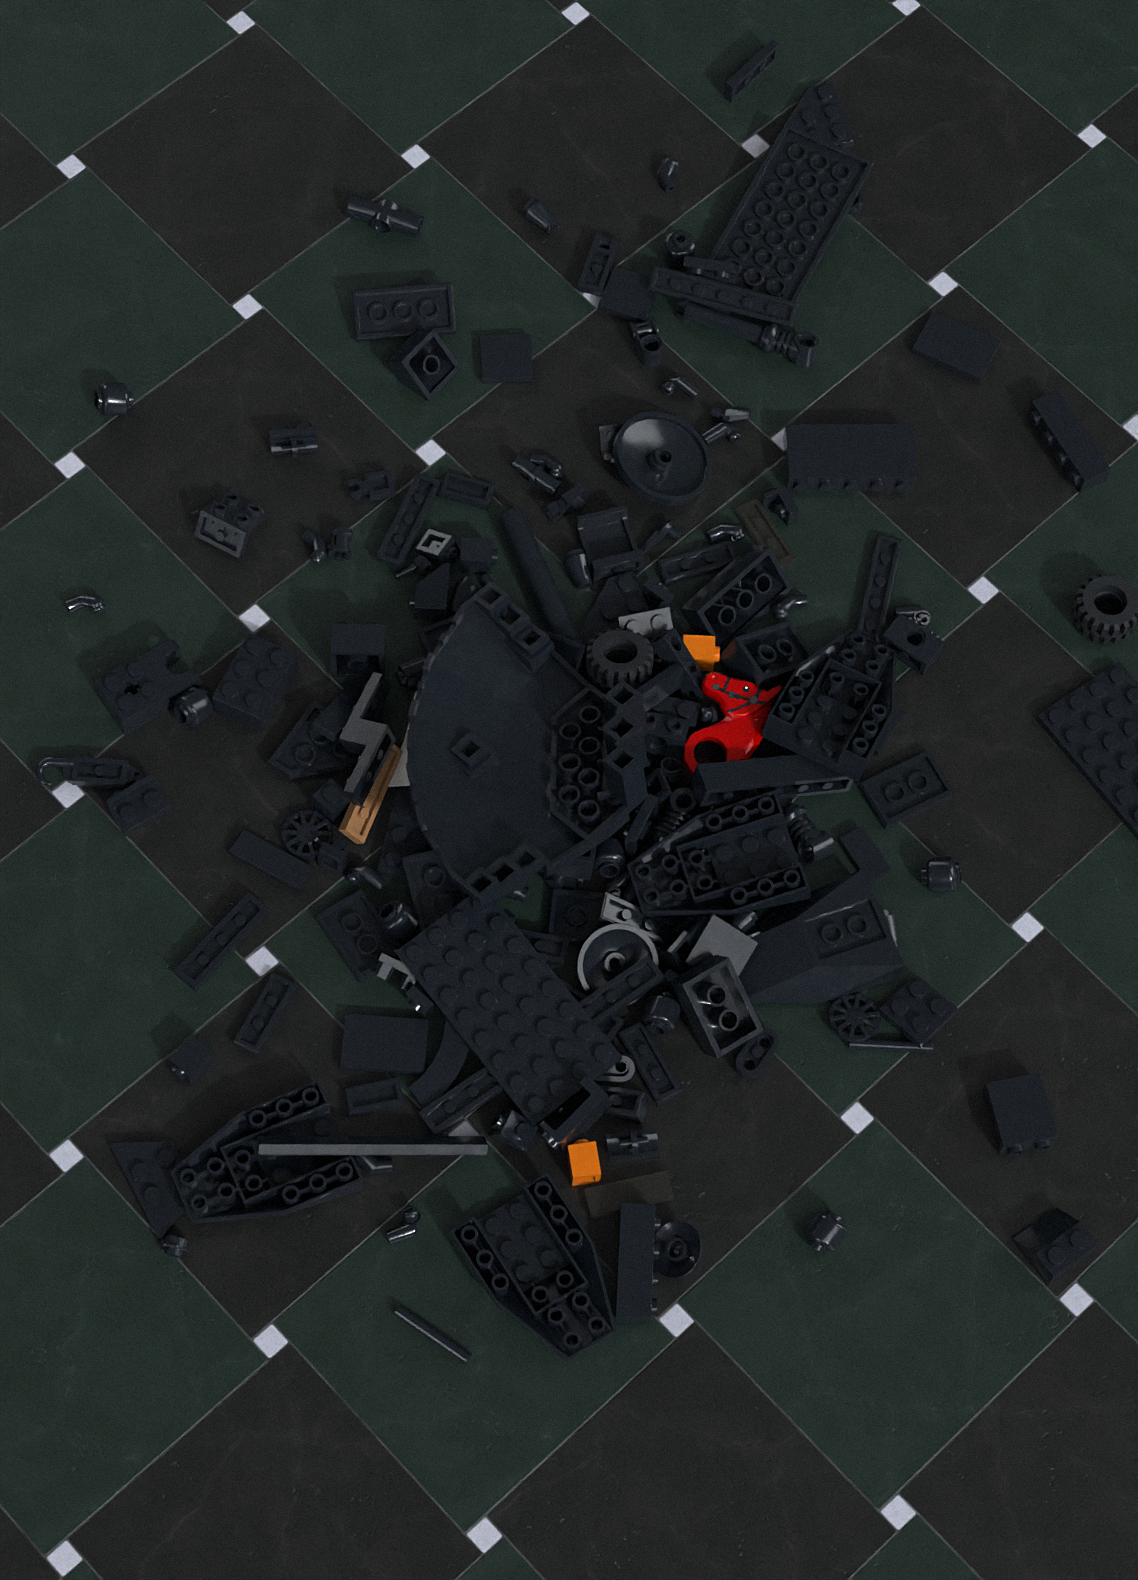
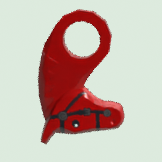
(745, 716)

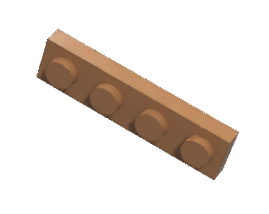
(360, 819)

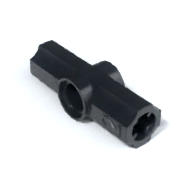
(385, 216)

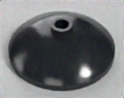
(607, 942)

